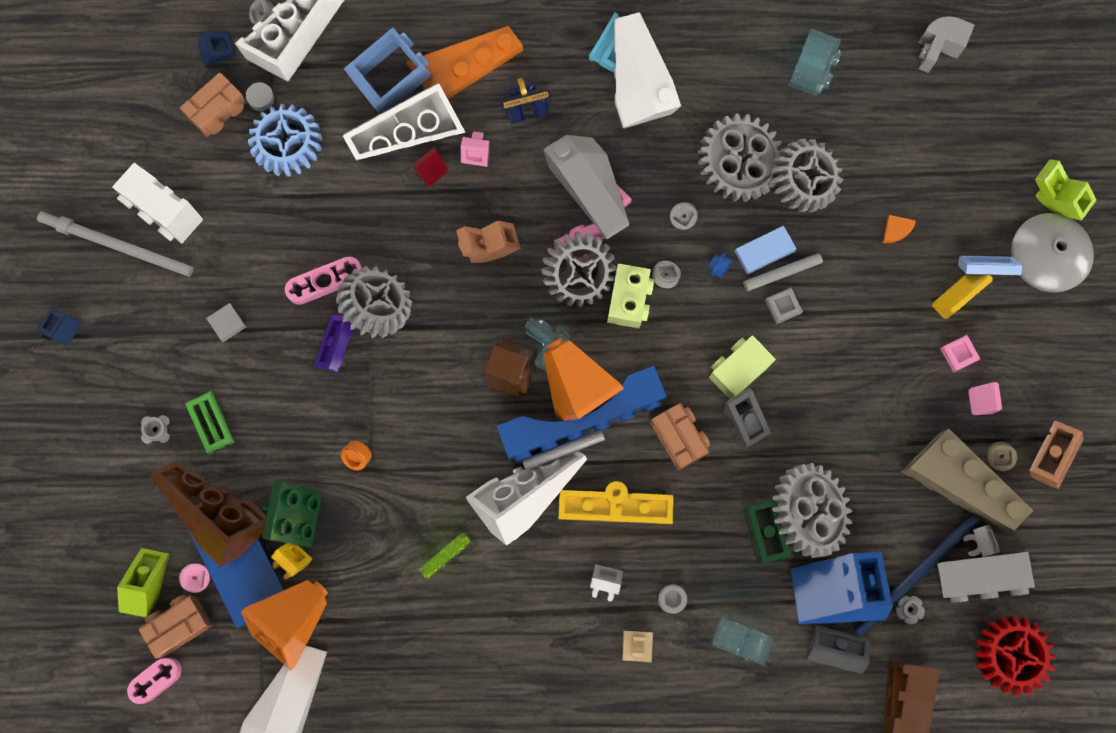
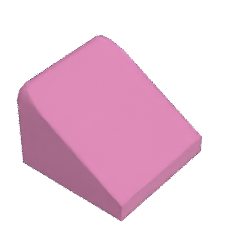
(985, 399)

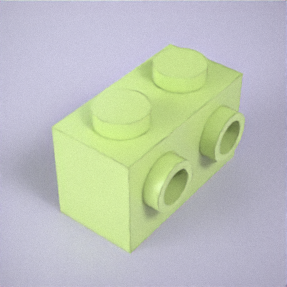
(629, 296)

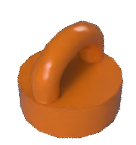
(356, 455)

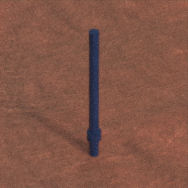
(924, 567)

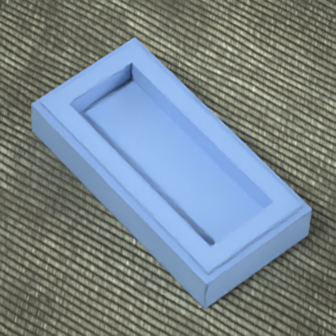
(765, 250)
(990, 265)

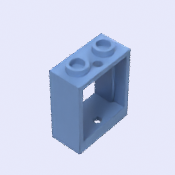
(373, 56)

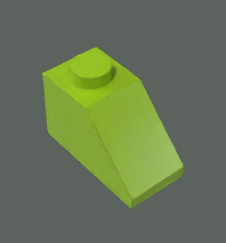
(142, 583)

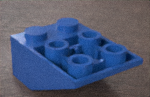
(842, 589)

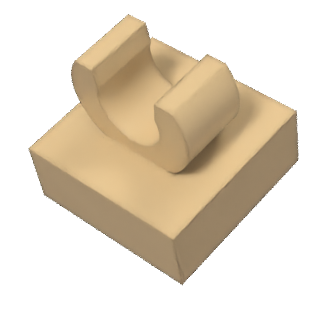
(637, 646)

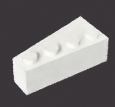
(287, 35)
(409, 123)

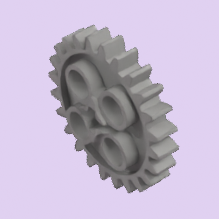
(719, 152)
(812, 510)

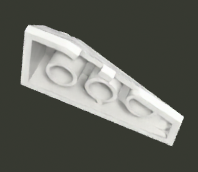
(517, 501)

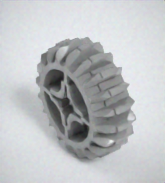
(818, 167)
(570, 276)
(363, 289)

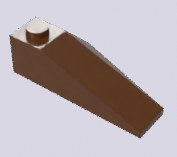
(215, 519)

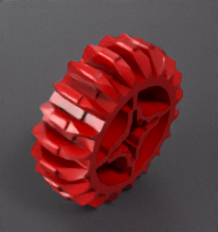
(1010, 665)

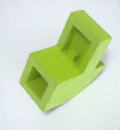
(1063, 194)

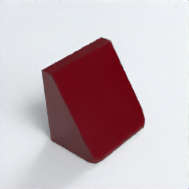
(430, 167)

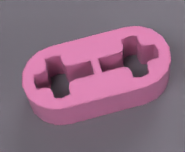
(150, 675)

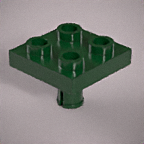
(291, 514)

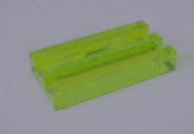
(445, 556)

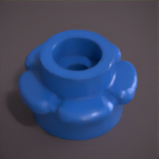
(720, 265)

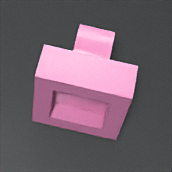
(475, 150)

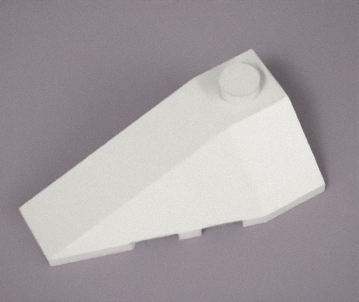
(641, 77)
(288, 697)

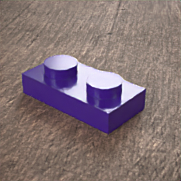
(334, 344)

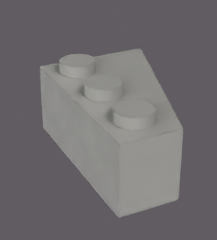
(986, 576)

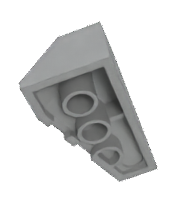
(589, 179)

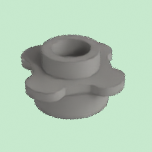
(149, 423)

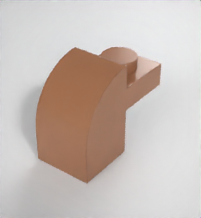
(489, 242)

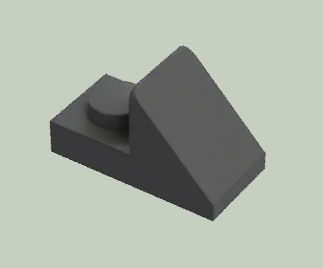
(747, 417)

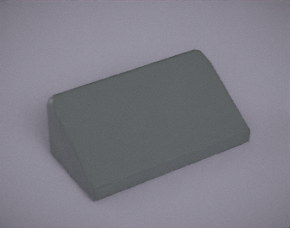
(839, 649)

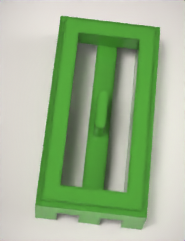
(220, 443)

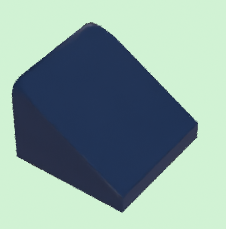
(215, 47)
(59, 327)

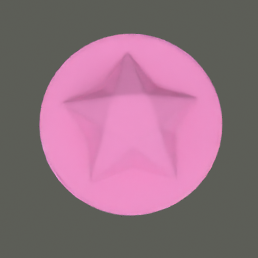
(194, 578)

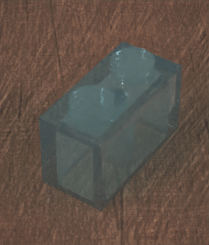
(815, 62)

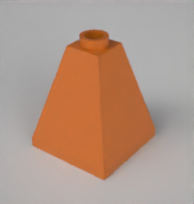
(576, 381)
(287, 620)

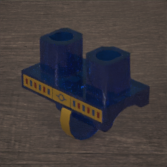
(537, 100)

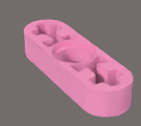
(301, 280)

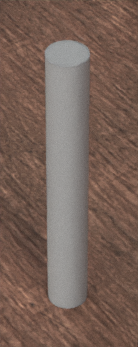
(782, 272)
(563, 449)

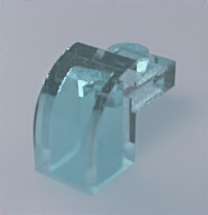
(542, 333)
(742, 641)

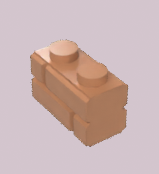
(213, 105)
(680, 436)
(1056, 454)
(176, 626)

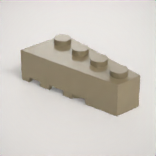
(967, 481)

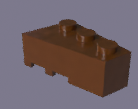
(510, 367)
(909, 698)

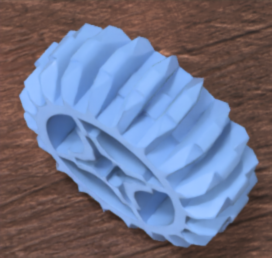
(264, 138)

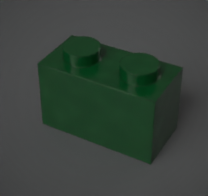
(764, 532)

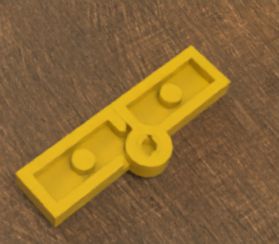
(616, 506)

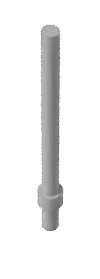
(67, 226)

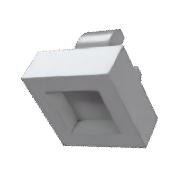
(985, 540)
(606, 580)

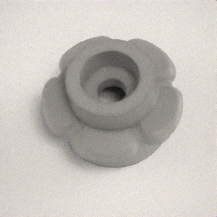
(902, 609)

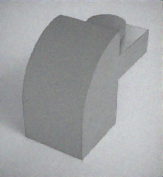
(945, 36)

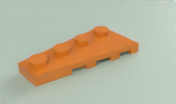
(469, 60)

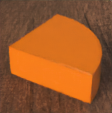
(897, 228)

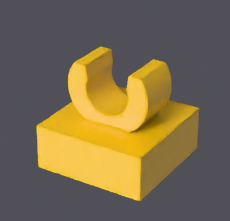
(291, 559)

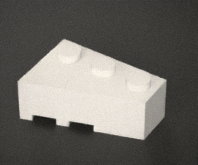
(157, 204)

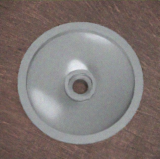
(1043, 262)

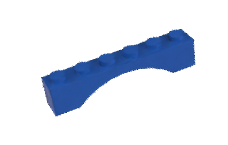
(528, 435)

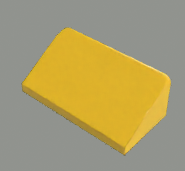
(960, 294)

